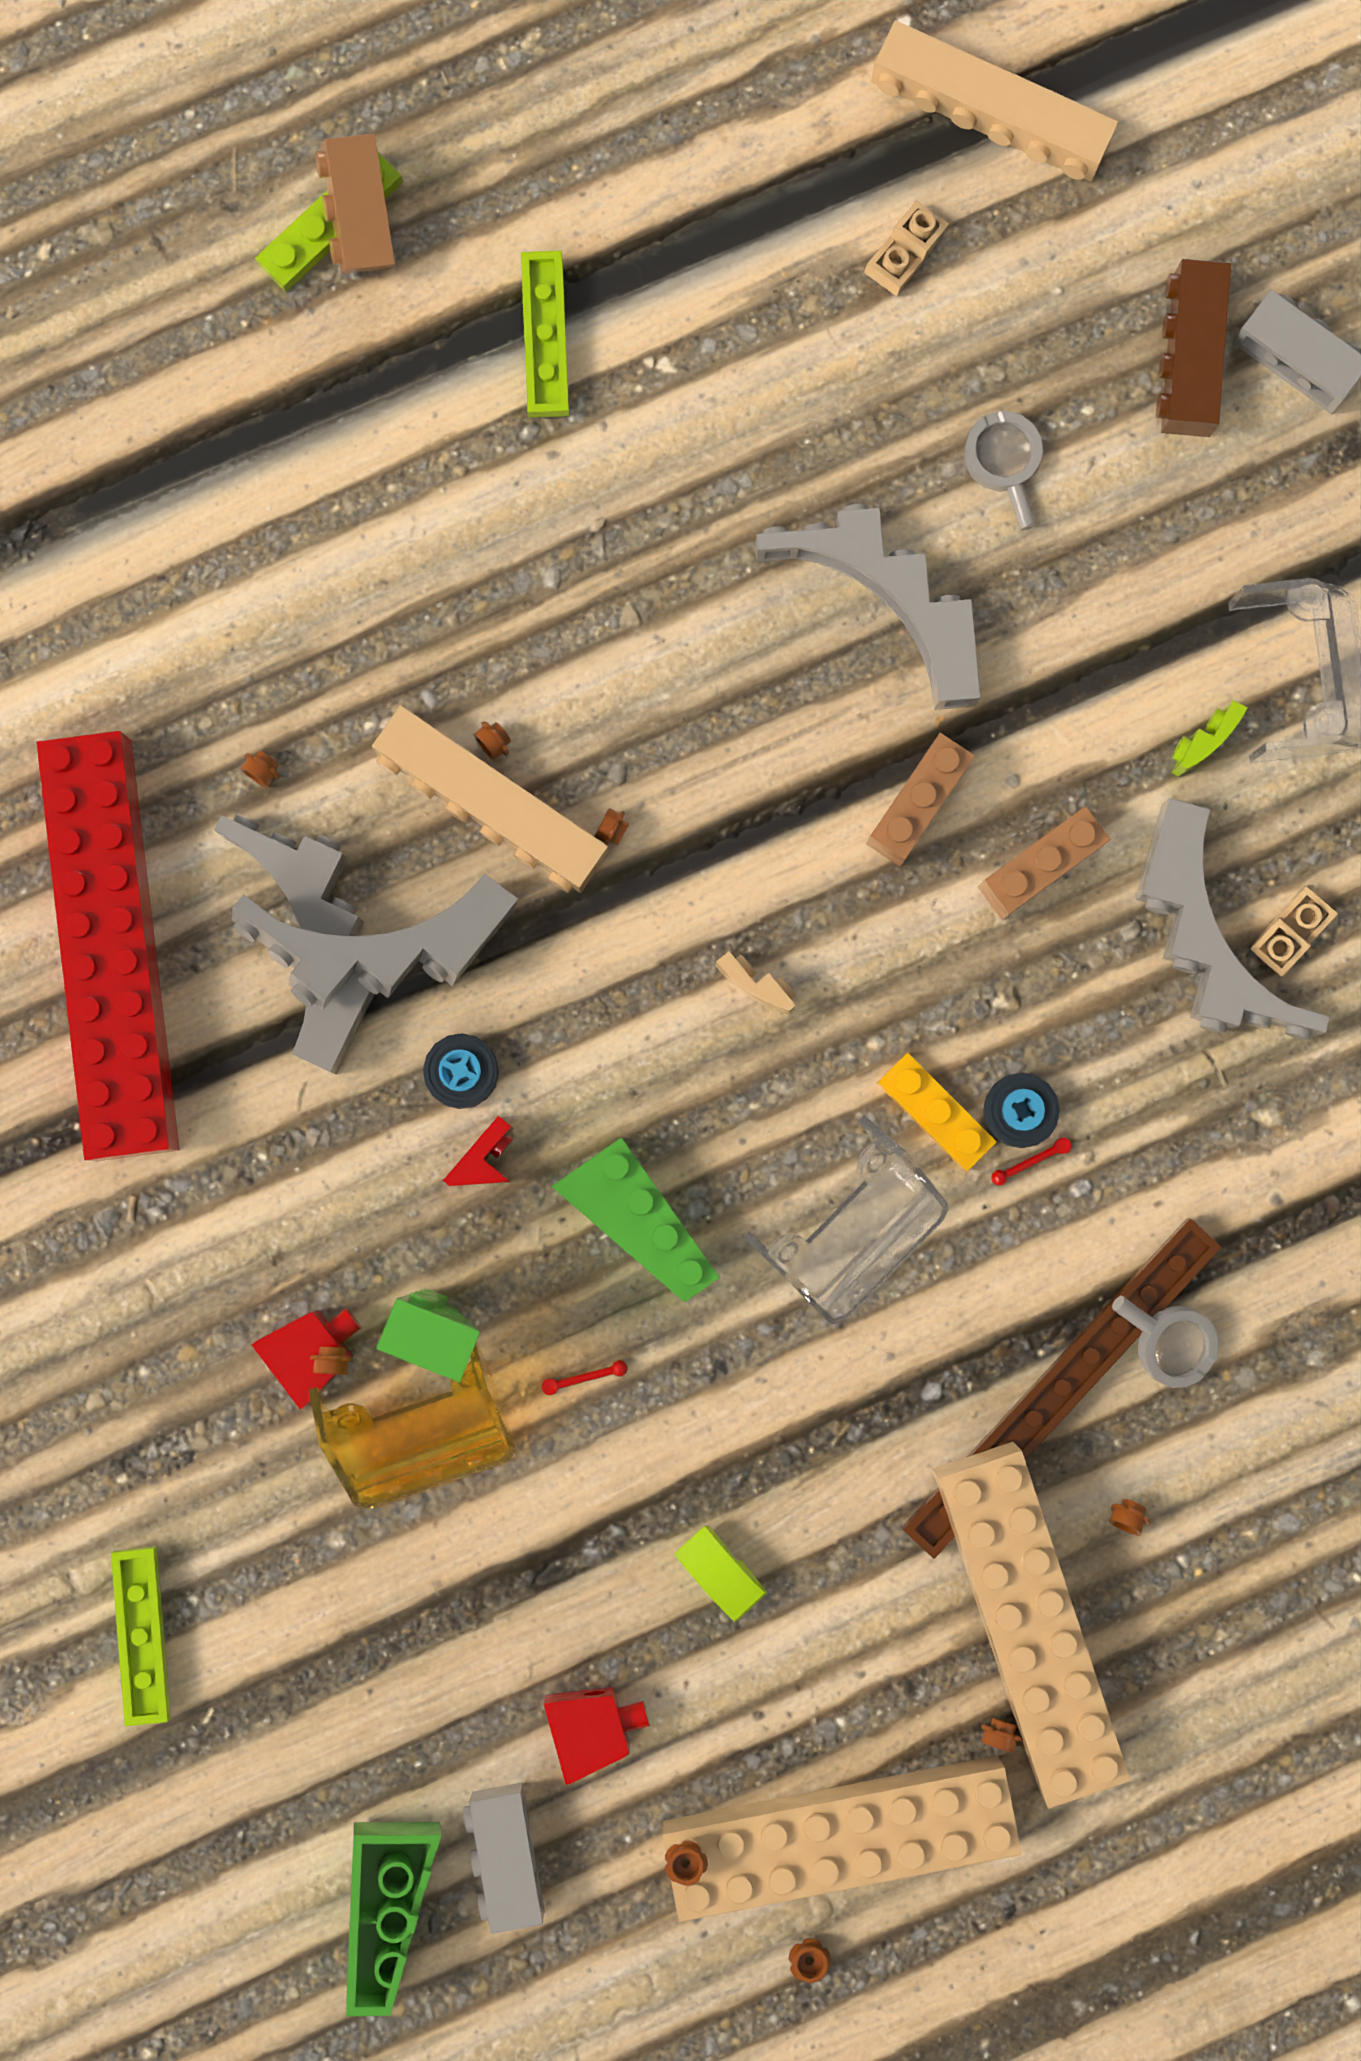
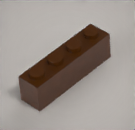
(1194, 348)

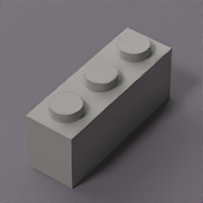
(1301, 351)
(504, 1858)

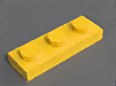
(936, 1112)

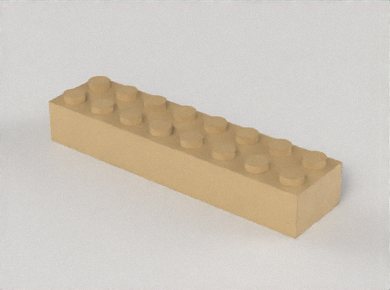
(1031, 1624)
(846, 1837)

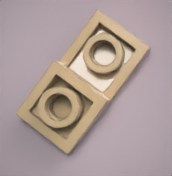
(906, 248)
(1293, 931)
(769, 992)

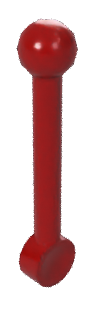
(1060, 1146)
(551, 1386)

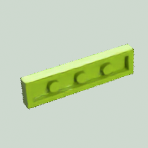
(308, 237)
(545, 334)
(140, 1636)

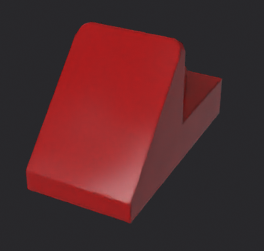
(473, 1166)

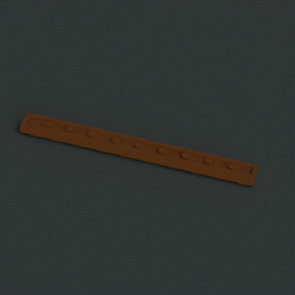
(1079, 1366)

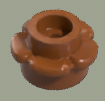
(492, 740)
(260, 768)
(612, 827)
(331, 1361)
(1129, 1517)
(1000, 1735)
(679, 1873)
(809, 1972)

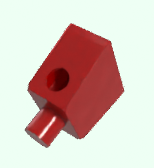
(290, 1348)
(591, 1729)

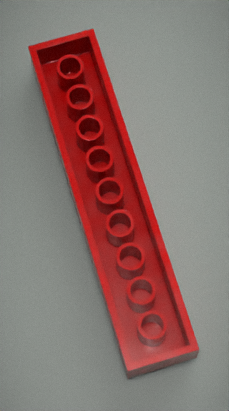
(107, 946)

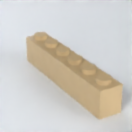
(993, 101)
(490, 800)

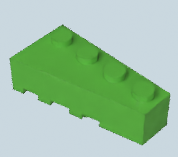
(634, 1214)
(429, 1334)
(387, 1891)

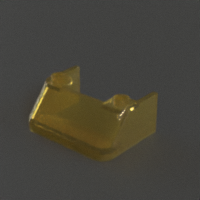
(416, 1444)

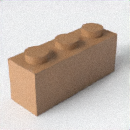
(355, 203)
(920, 799)
(1043, 863)

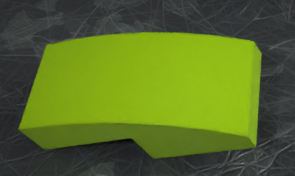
(1201, 744)
(720, 1574)

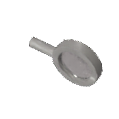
(1003, 456)
(1174, 1344)

